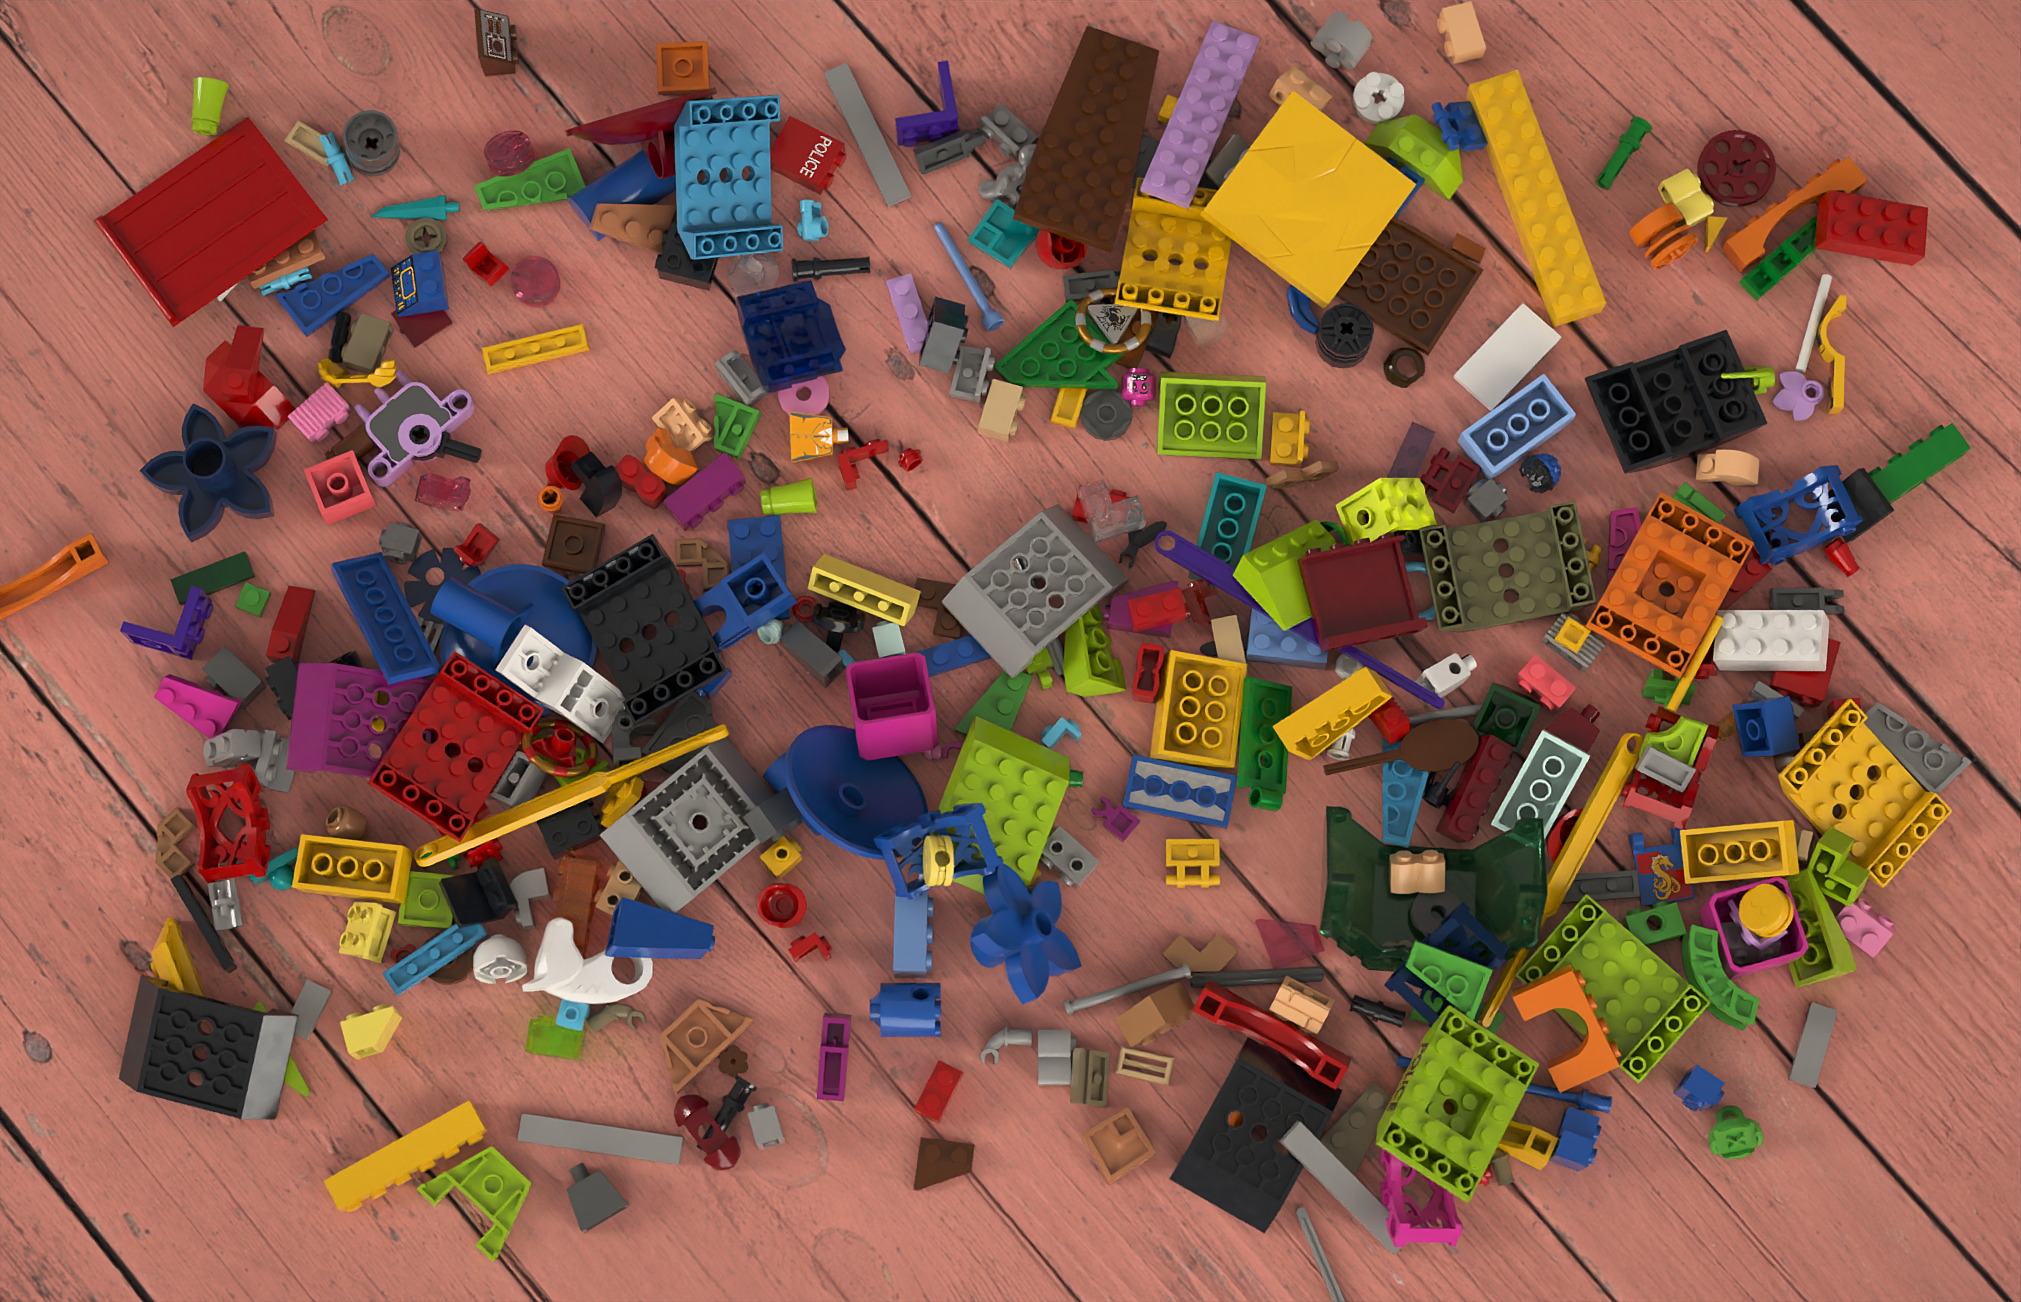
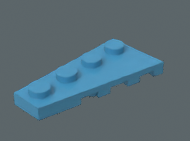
(1401, 798)

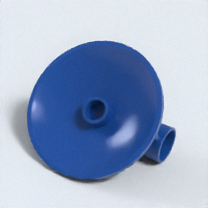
(492, 609)
(845, 794)

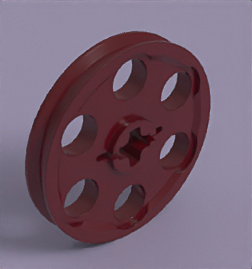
(1734, 179)

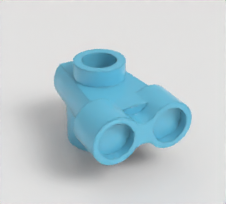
(812, 225)

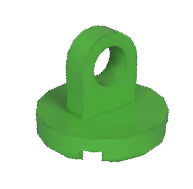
(1734, 1136)

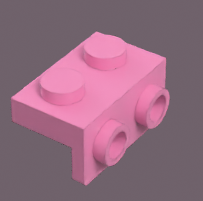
(1865, 926)

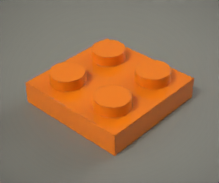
(682, 67)

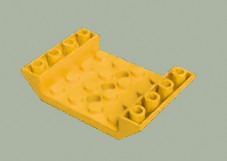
(1169, 234)
(1889, 814)

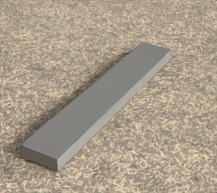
(867, 135)
(600, 1139)
(1339, 1182)

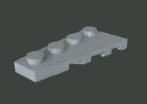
(1923, 757)

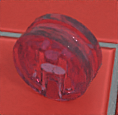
(509, 153)
(535, 281)

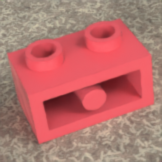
(1544, 684)

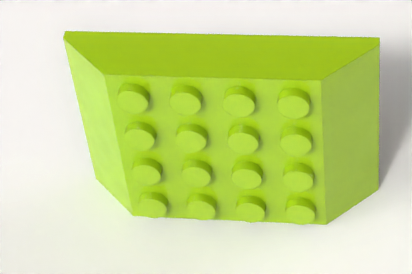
(1018, 788)

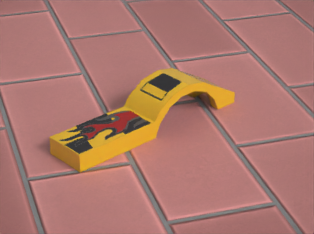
(1835, 360)

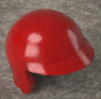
(781, 905)

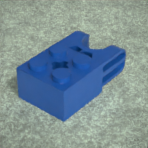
(741, 603)

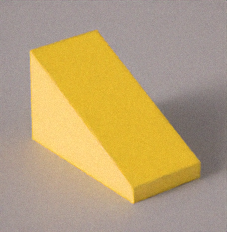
(1712, 228)

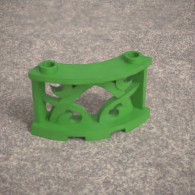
(1706, 975)

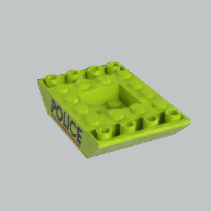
(1481, 1080)

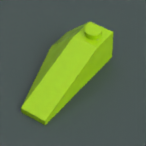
(1827, 949)

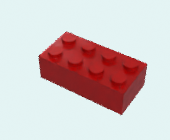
(1871, 227)

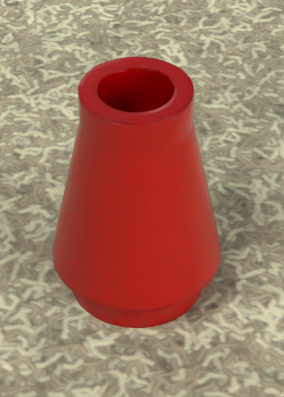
(1841, 556)

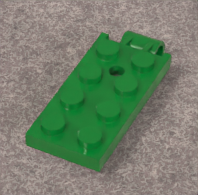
(1263, 707)

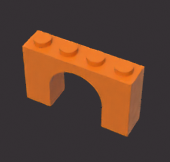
(1565, 990)

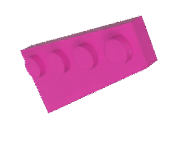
(1622, 530)

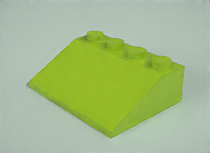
(1211, 415)
(1274, 575)

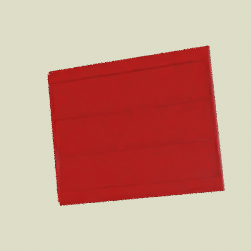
(211, 221)

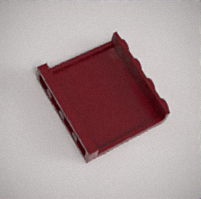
(1359, 593)

